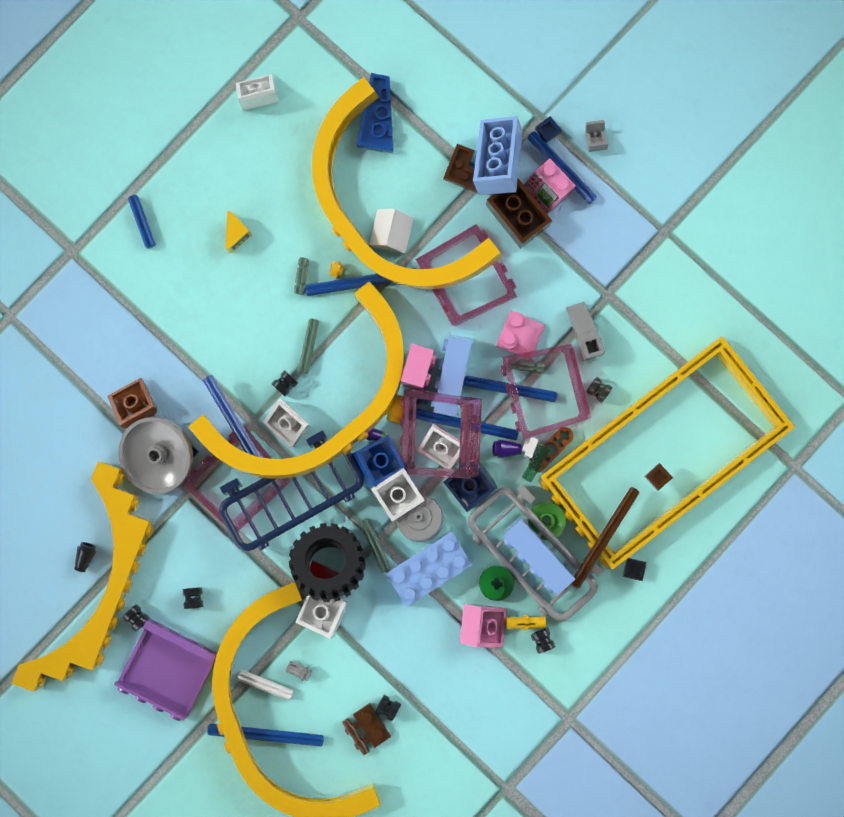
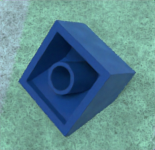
(378, 461)

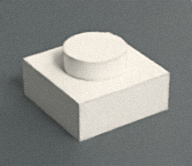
(529, 447)

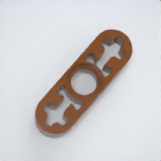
(556, 435)

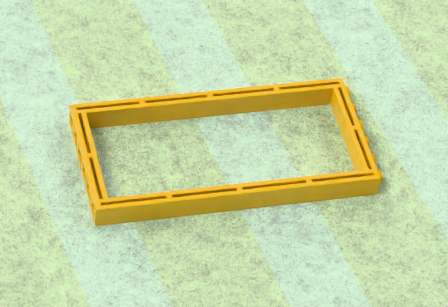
(751, 386)

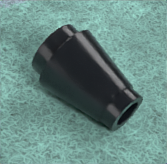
(84, 555)

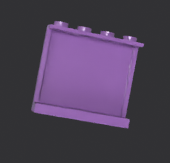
(166, 670)

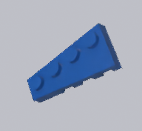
(376, 121)

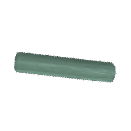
(308, 346)
(375, 545)

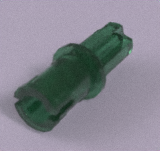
(535, 463)

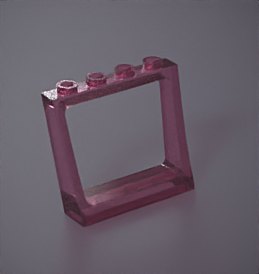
(443, 297)
(516, 407)
(469, 434)
(252, 508)

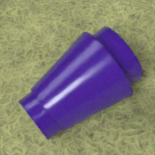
(506, 448)

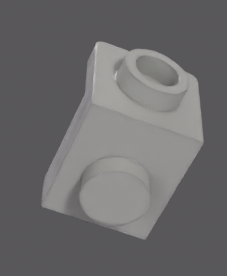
(595, 136)

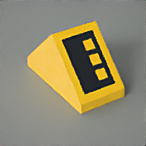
(235, 233)

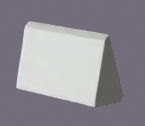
(256, 92)
(391, 230)
(286, 423)
(440, 447)
(397, 494)

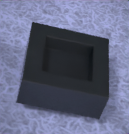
(634, 569)

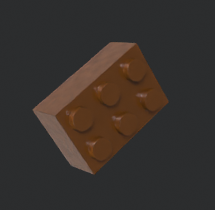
(519, 214)

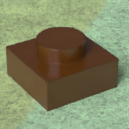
(658, 476)

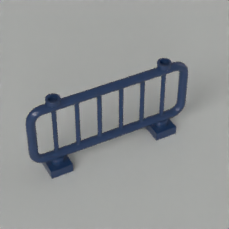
(261, 543)

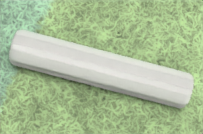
(265, 685)

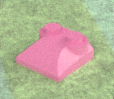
(520, 334)

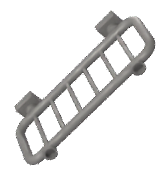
(519, 500)

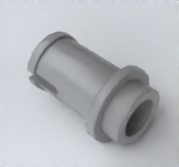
(299, 670)

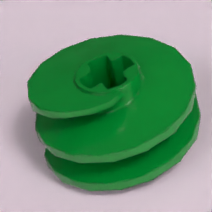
(503, 576)

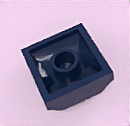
(472, 490)

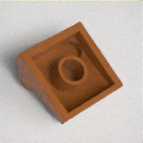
(132, 403)

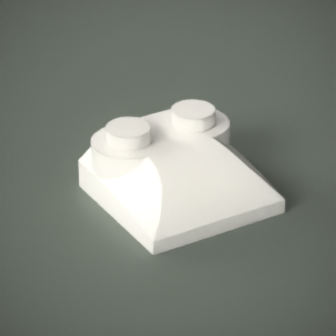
(322, 616)

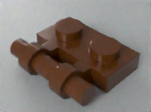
(370, 724)

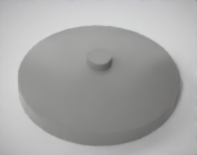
(155, 454)

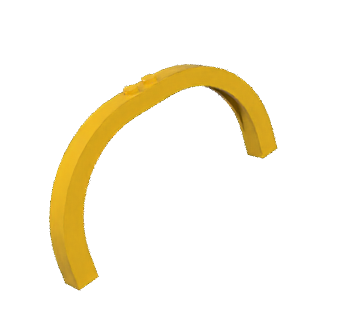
(326, 142)
(345, 439)
(236, 744)

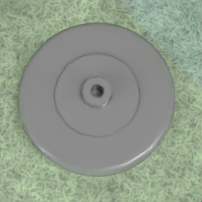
(422, 521)

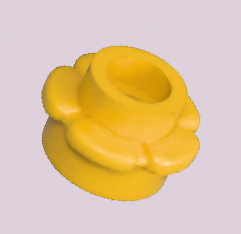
(336, 269)

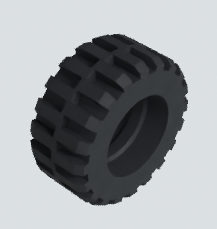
(318, 539)

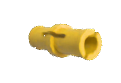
(525, 622)

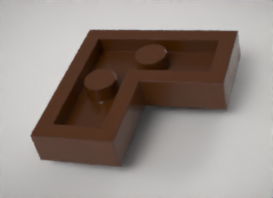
(458, 170)

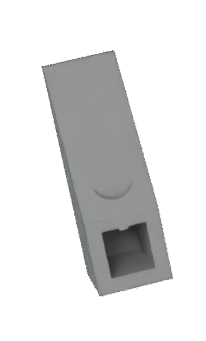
(585, 332)

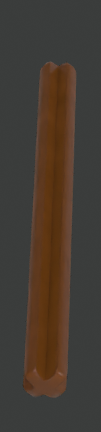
(605, 537)

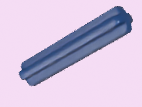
(141, 221)

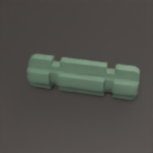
(301, 276)
(529, 365)

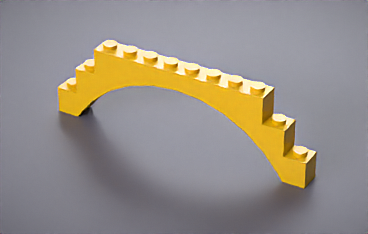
(129, 544)

